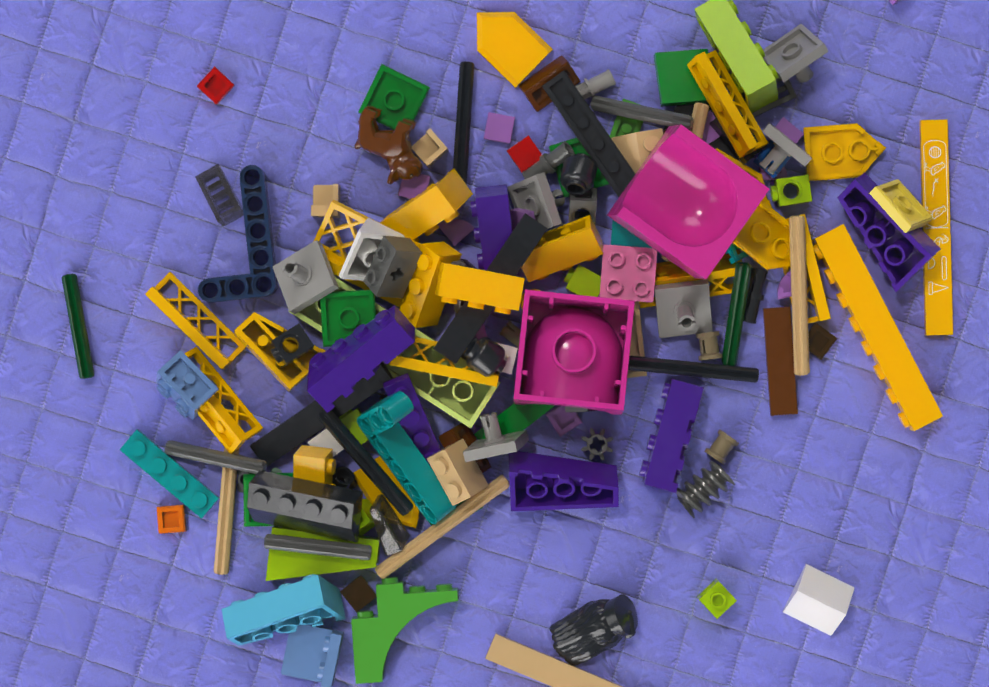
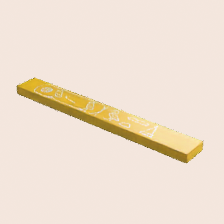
(936, 200)

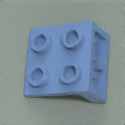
(185, 385)
(313, 654)

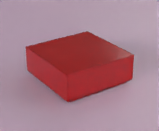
(215, 85)
(524, 154)

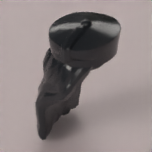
(594, 628)

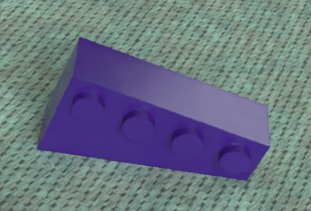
(493, 220)
(898, 252)
(358, 356)
(672, 435)
(560, 483)

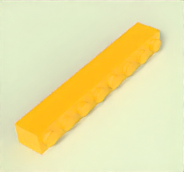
(877, 328)

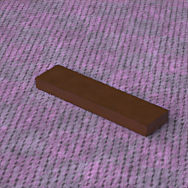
(780, 361)

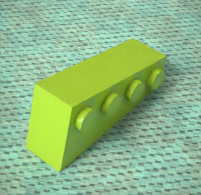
(738, 52)
(294, 564)

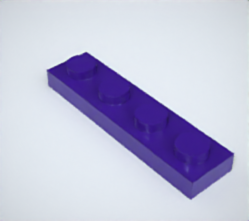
(415, 423)

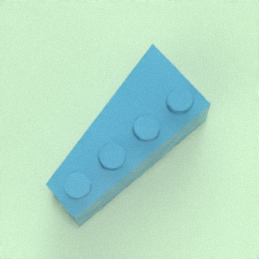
(283, 610)

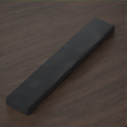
(590, 132)
(507, 261)
(305, 422)

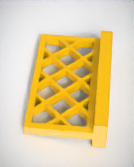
(337, 258)

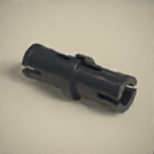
(754, 295)

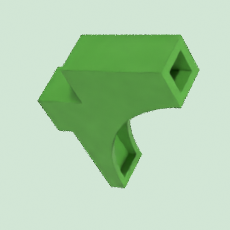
(396, 607)

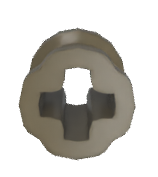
(709, 345)
(721, 447)

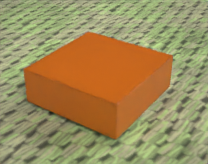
(171, 518)

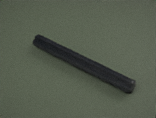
(463, 119)
(693, 369)
(365, 462)

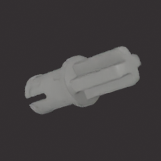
(596, 84)

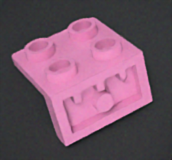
(628, 273)

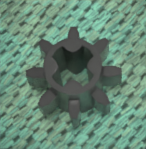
(604, 447)

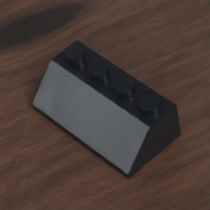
(305, 505)

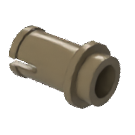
(511, 333)

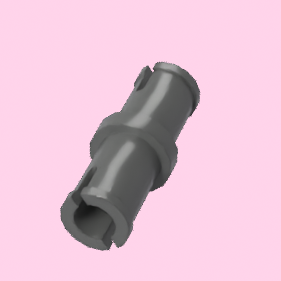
(549, 162)

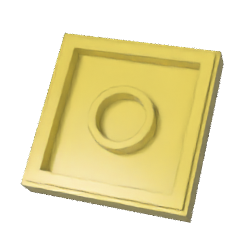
(901, 205)

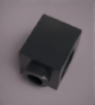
(299, 336)

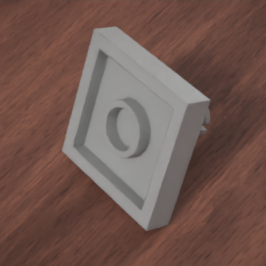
(795, 53)
(783, 147)
(536, 196)
(305, 277)
(683, 308)
(495, 442)

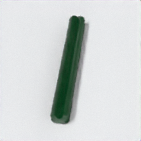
(736, 313)
(77, 326)

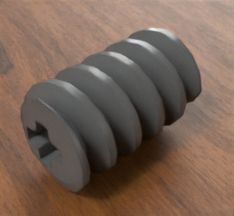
(703, 488)

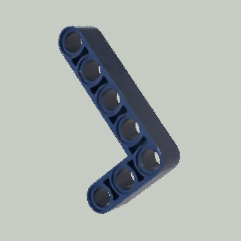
(253, 246)

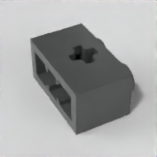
(392, 267)

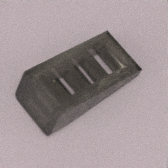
(229, 215)
(388, 526)

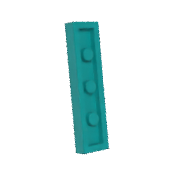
(169, 473)

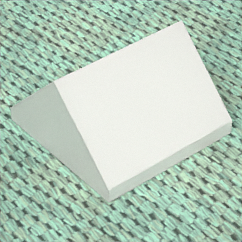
(364, 249)
(819, 600)

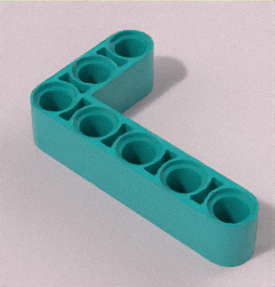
(402, 457)

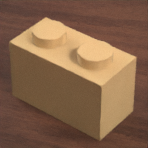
(455, 475)

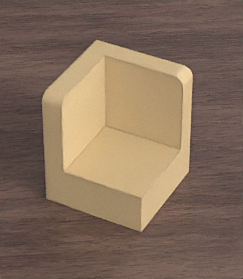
(429, 148)
(322, 198)

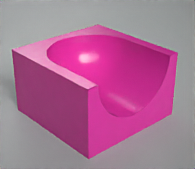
(688, 201)
(574, 351)

